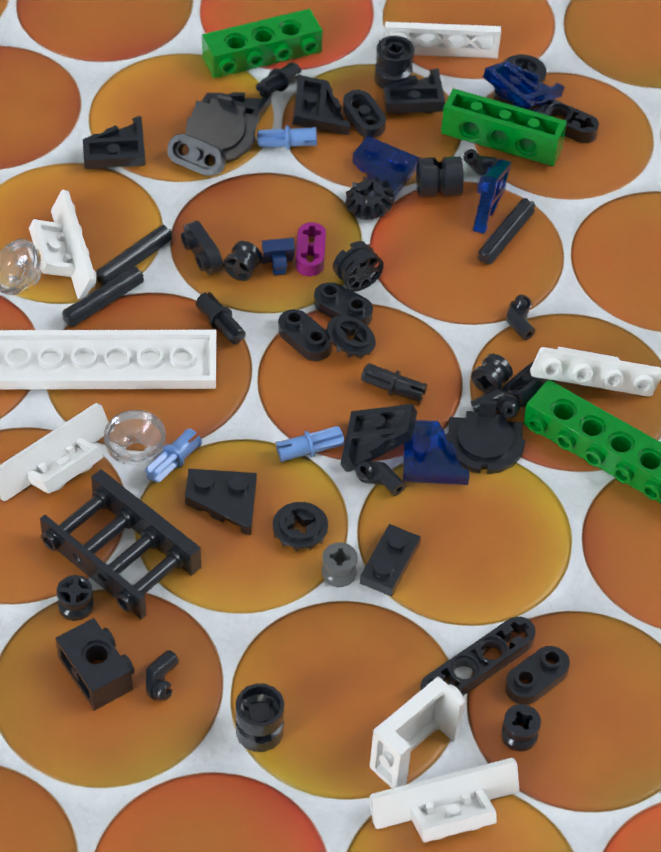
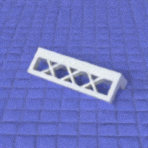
(448, 39)

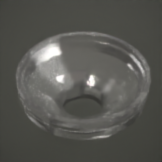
(14, 262)
(134, 427)

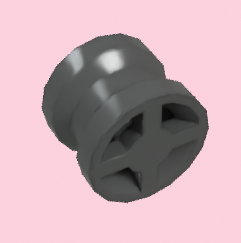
(344, 571)

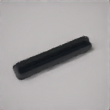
(506, 231)
(134, 254)
(102, 296)

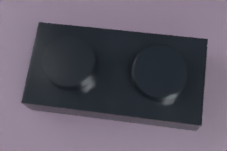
(390, 560)

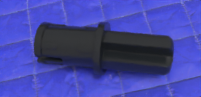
(279, 79)
(220, 317)
(394, 382)

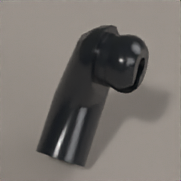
(478, 163)
(380, 473)
(155, 676)

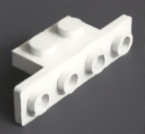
(63, 246)
(595, 371)
(56, 455)
(447, 802)

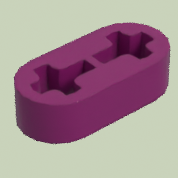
(314, 249)

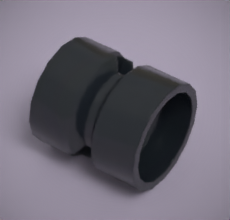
(393, 60)
(439, 176)
(259, 717)

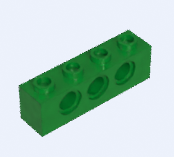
(261, 43)
(503, 127)

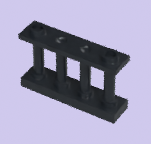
(130, 513)

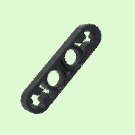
(578, 118)
(481, 666)

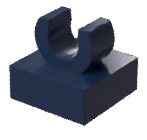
(278, 253)

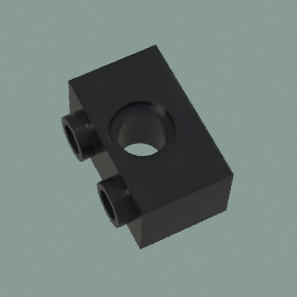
(101, 681)

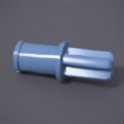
(287, 137)
(309, 443)
(172, 456)

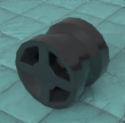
(242, 260)
(492, 373)
(67, 594)
(517, 736)

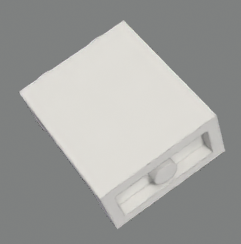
(432, 709)

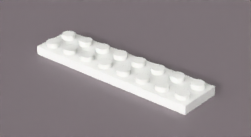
(107, 359)

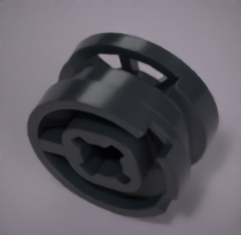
(357, 266)

